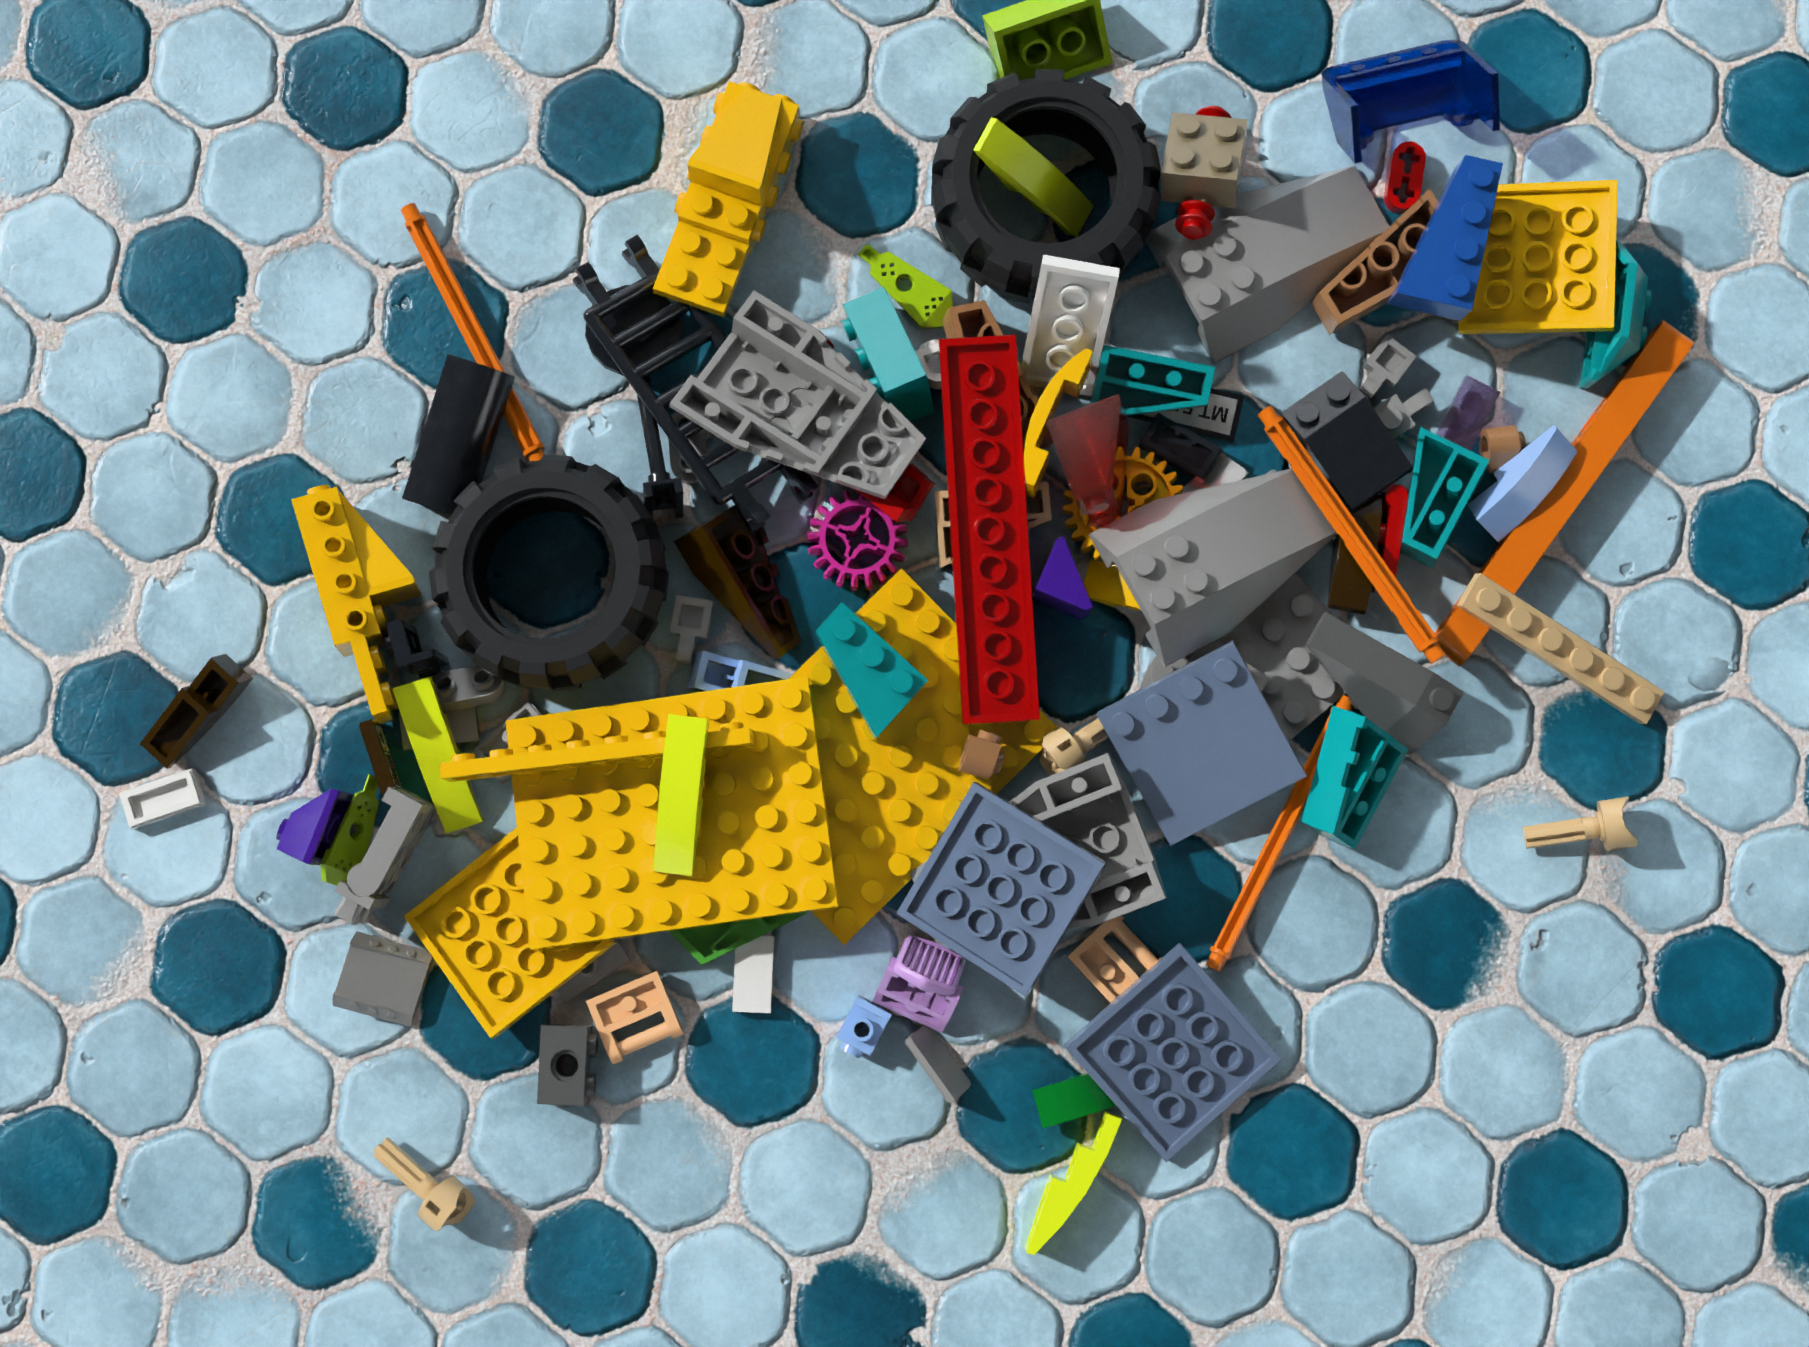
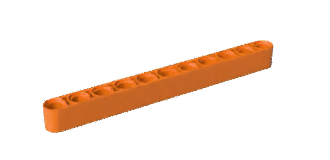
(1595, 448)

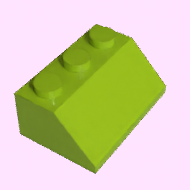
(1048, 36)

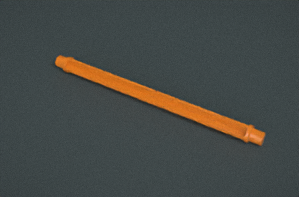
(469, 325)
(1351, 534)
(1268, 856)

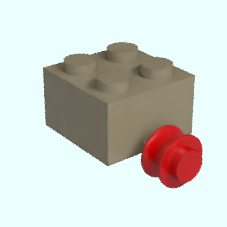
(1202, 167)

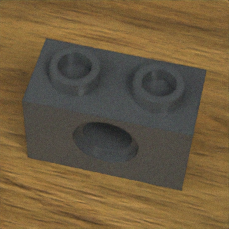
(553, 1084)

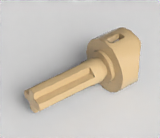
(1069, 750)
(1606, 825)
(439, 1198)

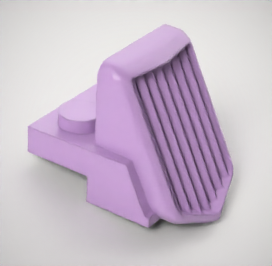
(922, 983)

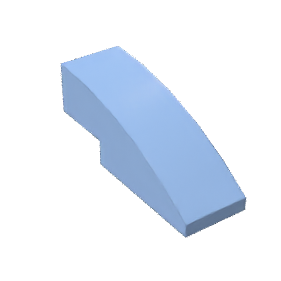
(1523, 483)
(720, 672)

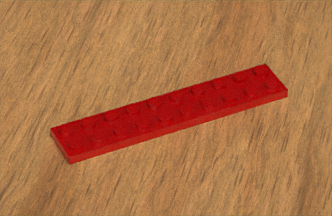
(989, 529)

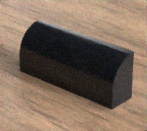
(458, 433)

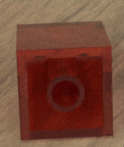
(1094, 457)

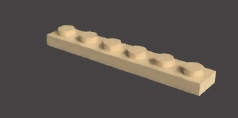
(1560, 648)

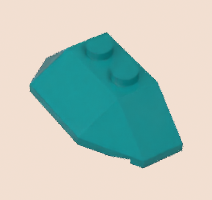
(1611, 348)

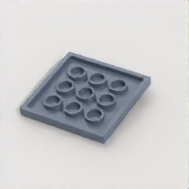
(1201, 743)
(1001, 888)
(1172, 1052)

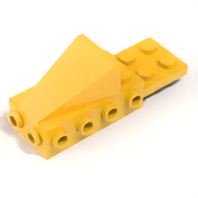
(728, 195)
(355, 582)

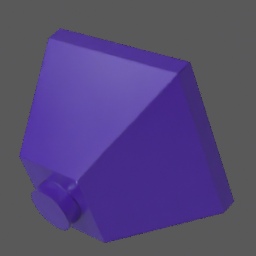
(313, 826)

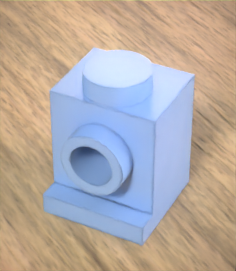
(863, 1012)

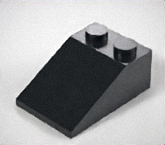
(1347, 441)

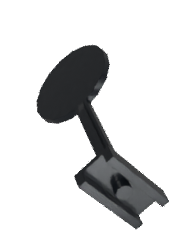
(660, 490)

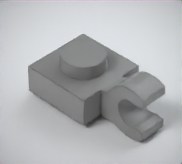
(1386, 365)
(1398, 415)
(690, 621)

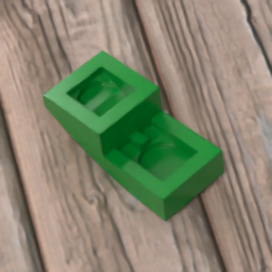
(1069, 1100)

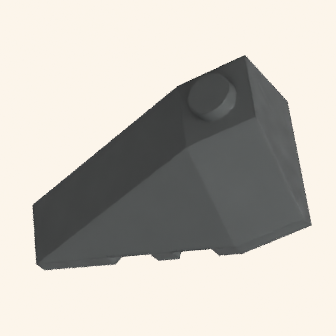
(1383, 683)

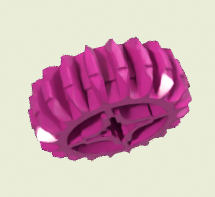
(841, 533)

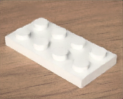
(1067, 317)

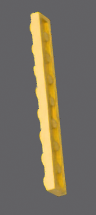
(580, 754)

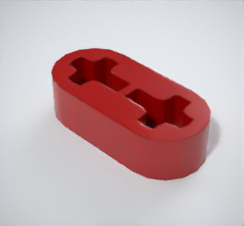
(1396, 177)

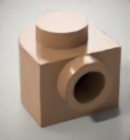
(1500, 445)
(981, 755)

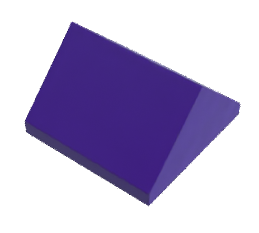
(1061, 584)

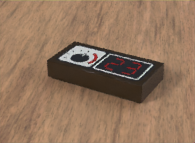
(380, 755)

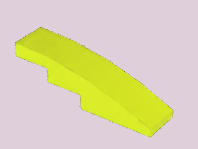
(1034, 176)
(432, 745)
(680, 795)
(1062, 1194)

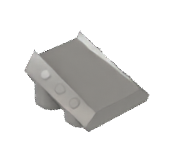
(383, 978)

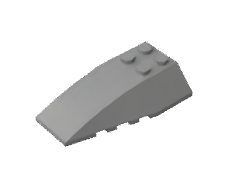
(1268, 255)
(798, 403)
(1212, 555)
(1098, 814)

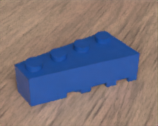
(1450, 252)

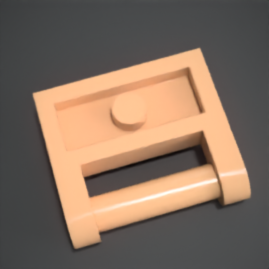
(1103, 965)
(630, 1004)

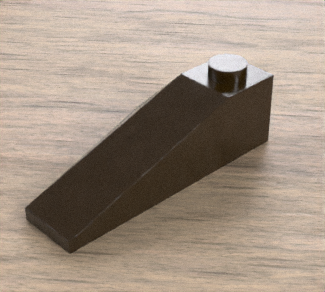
(740, 576)

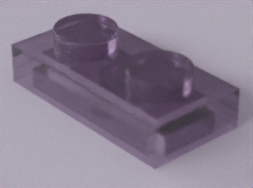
(1468, 412)

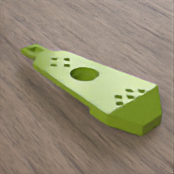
(918, 297)
(348, 850)

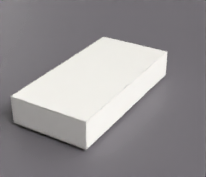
(162, 798)
(754, 976)

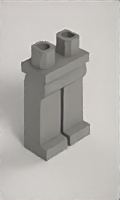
(386, 856)

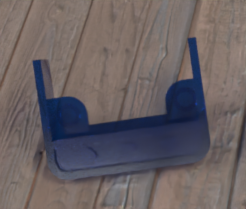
(1409, 87)

